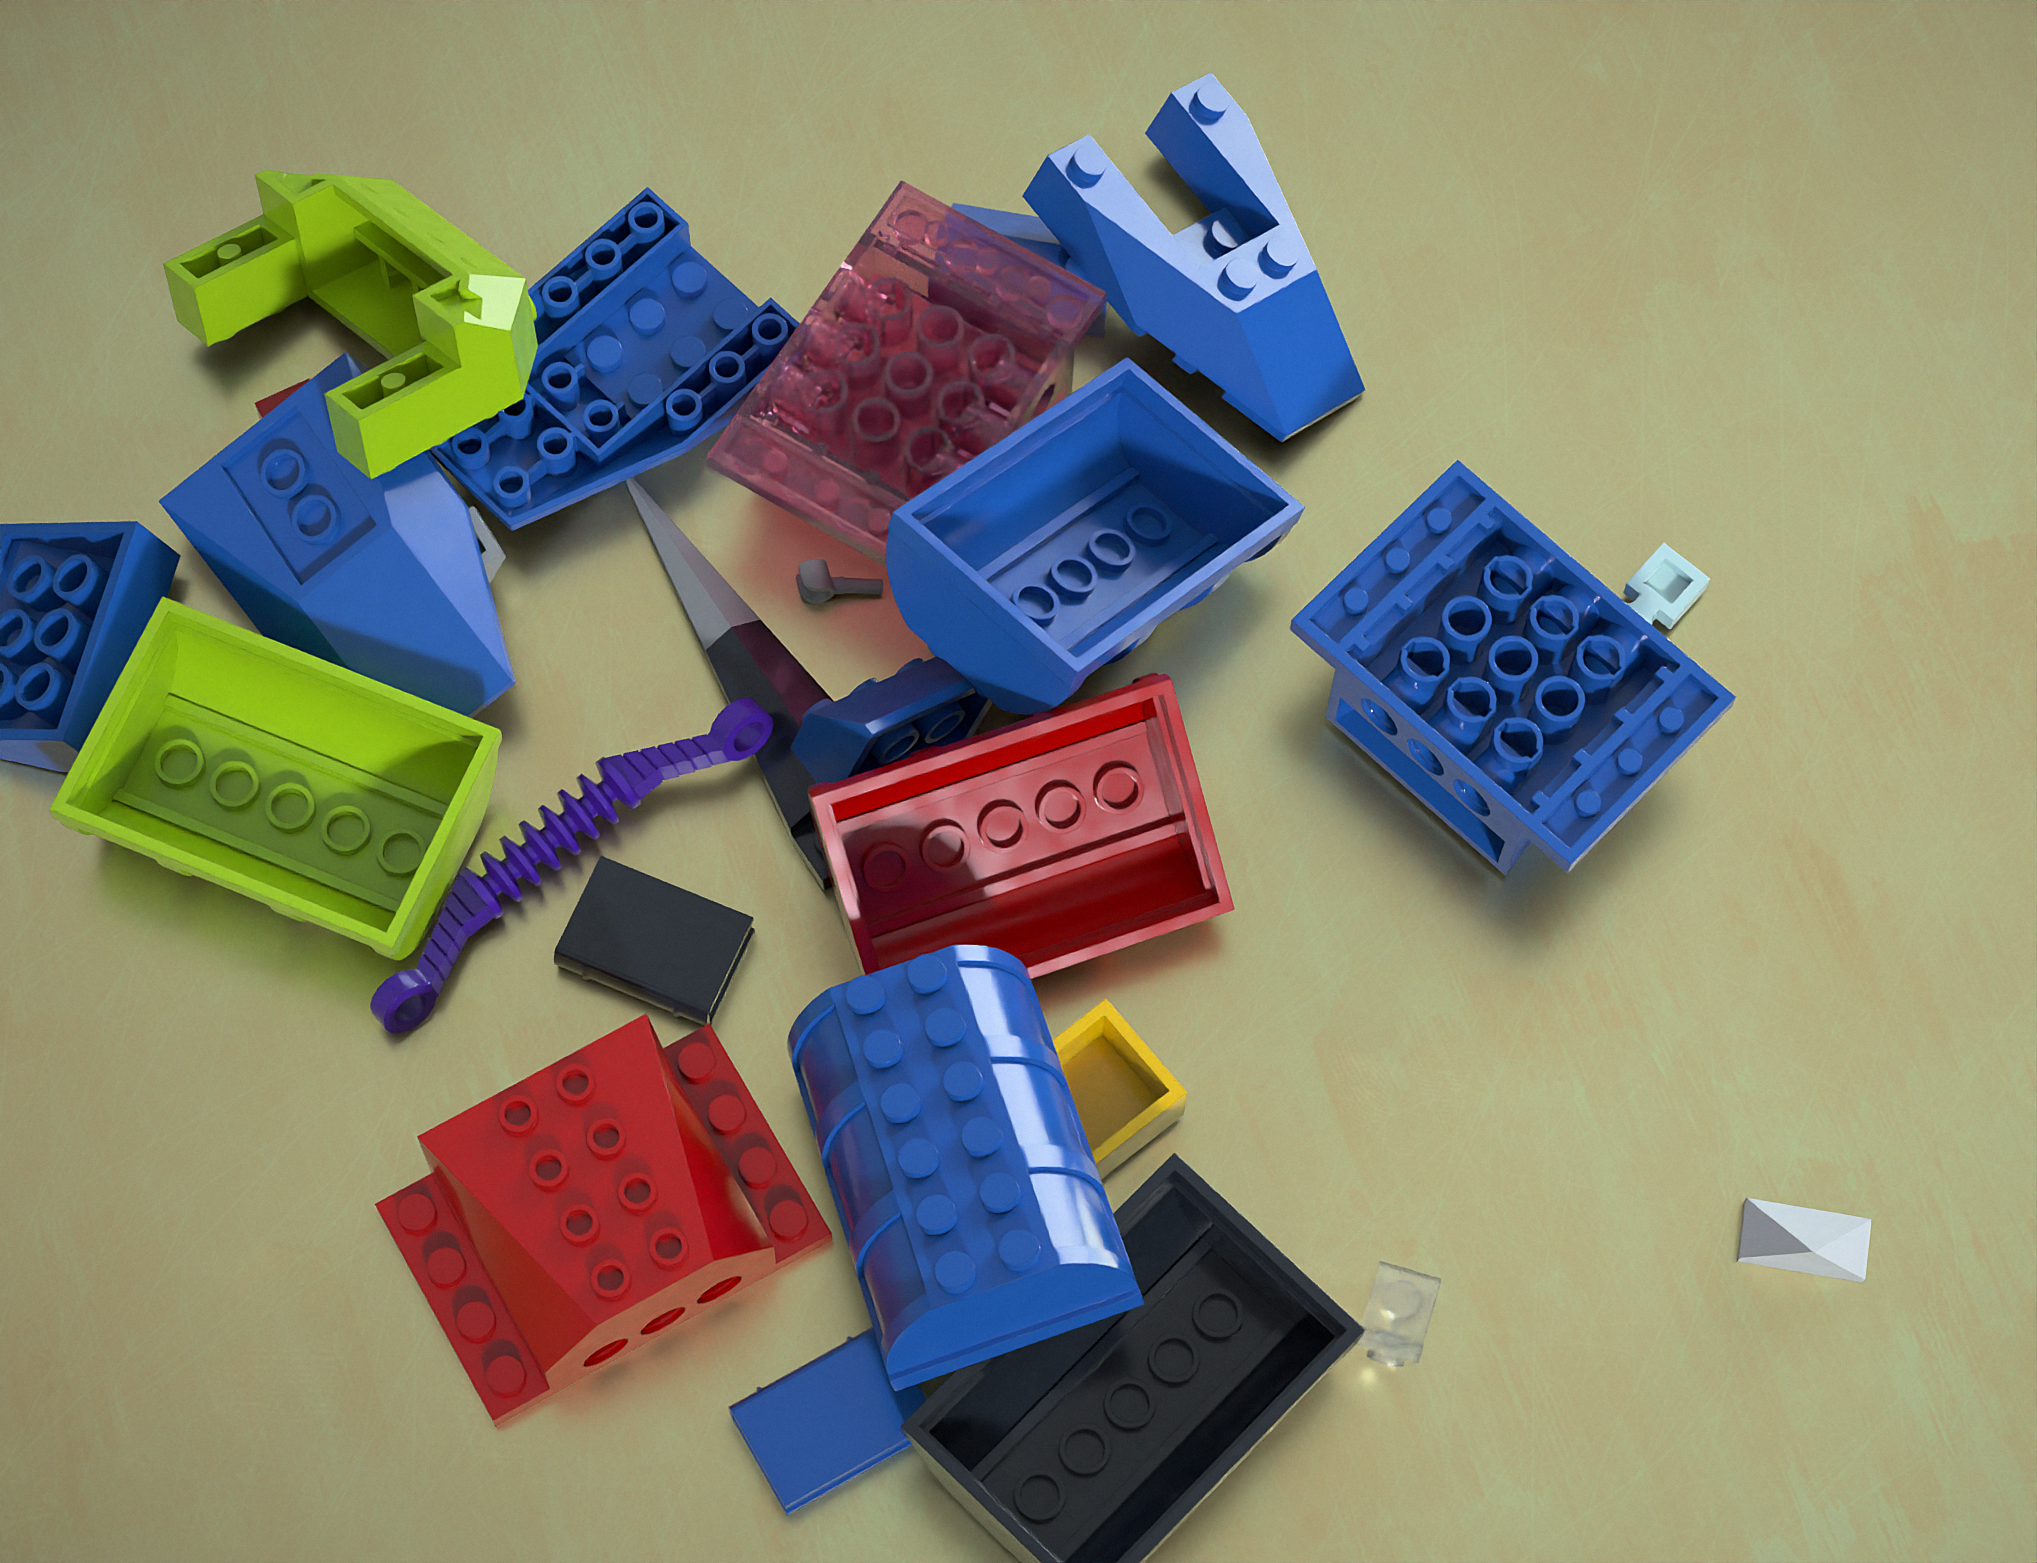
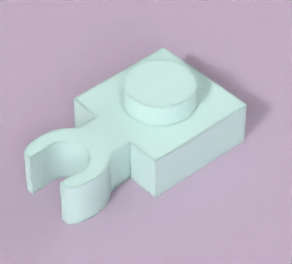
(1665, 587)

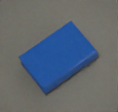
(826, 1421)

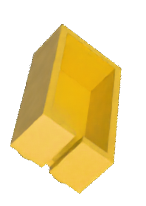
(1116, 1086)

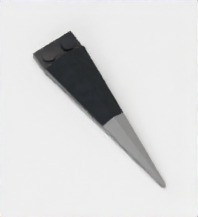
(748, 665)

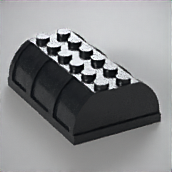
(1135, 1419)

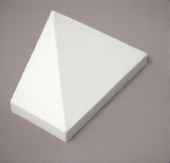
(1804, 1240)

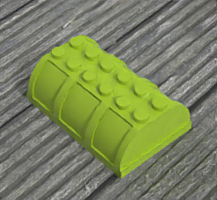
(283, 779)

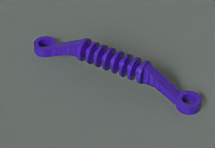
(411, 994)

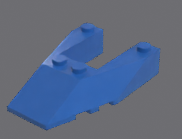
(1224, 292)

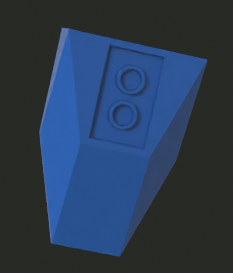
(630, 368)
(347, 563)

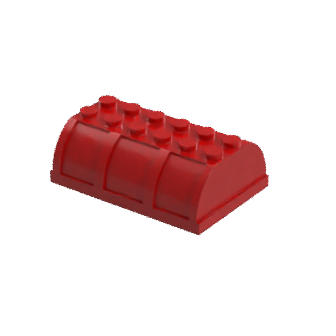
(1028, 838)

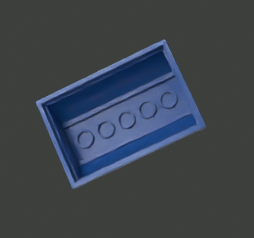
(1078, 539)
(957, 1162)

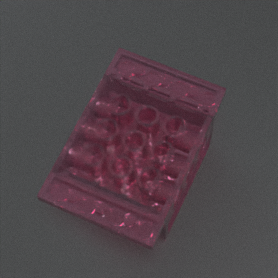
(906, 370)

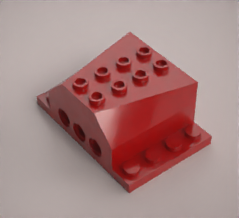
(597, 1211)

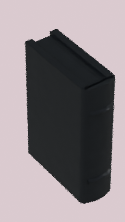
(654, 941)

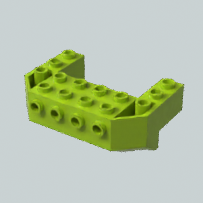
(397, 278)

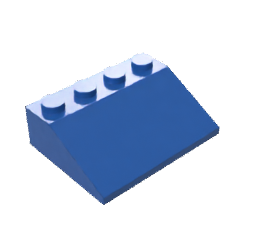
(68, 626)

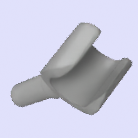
(818, 586)

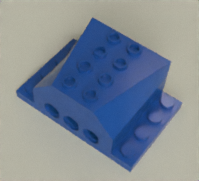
(1503, 676)

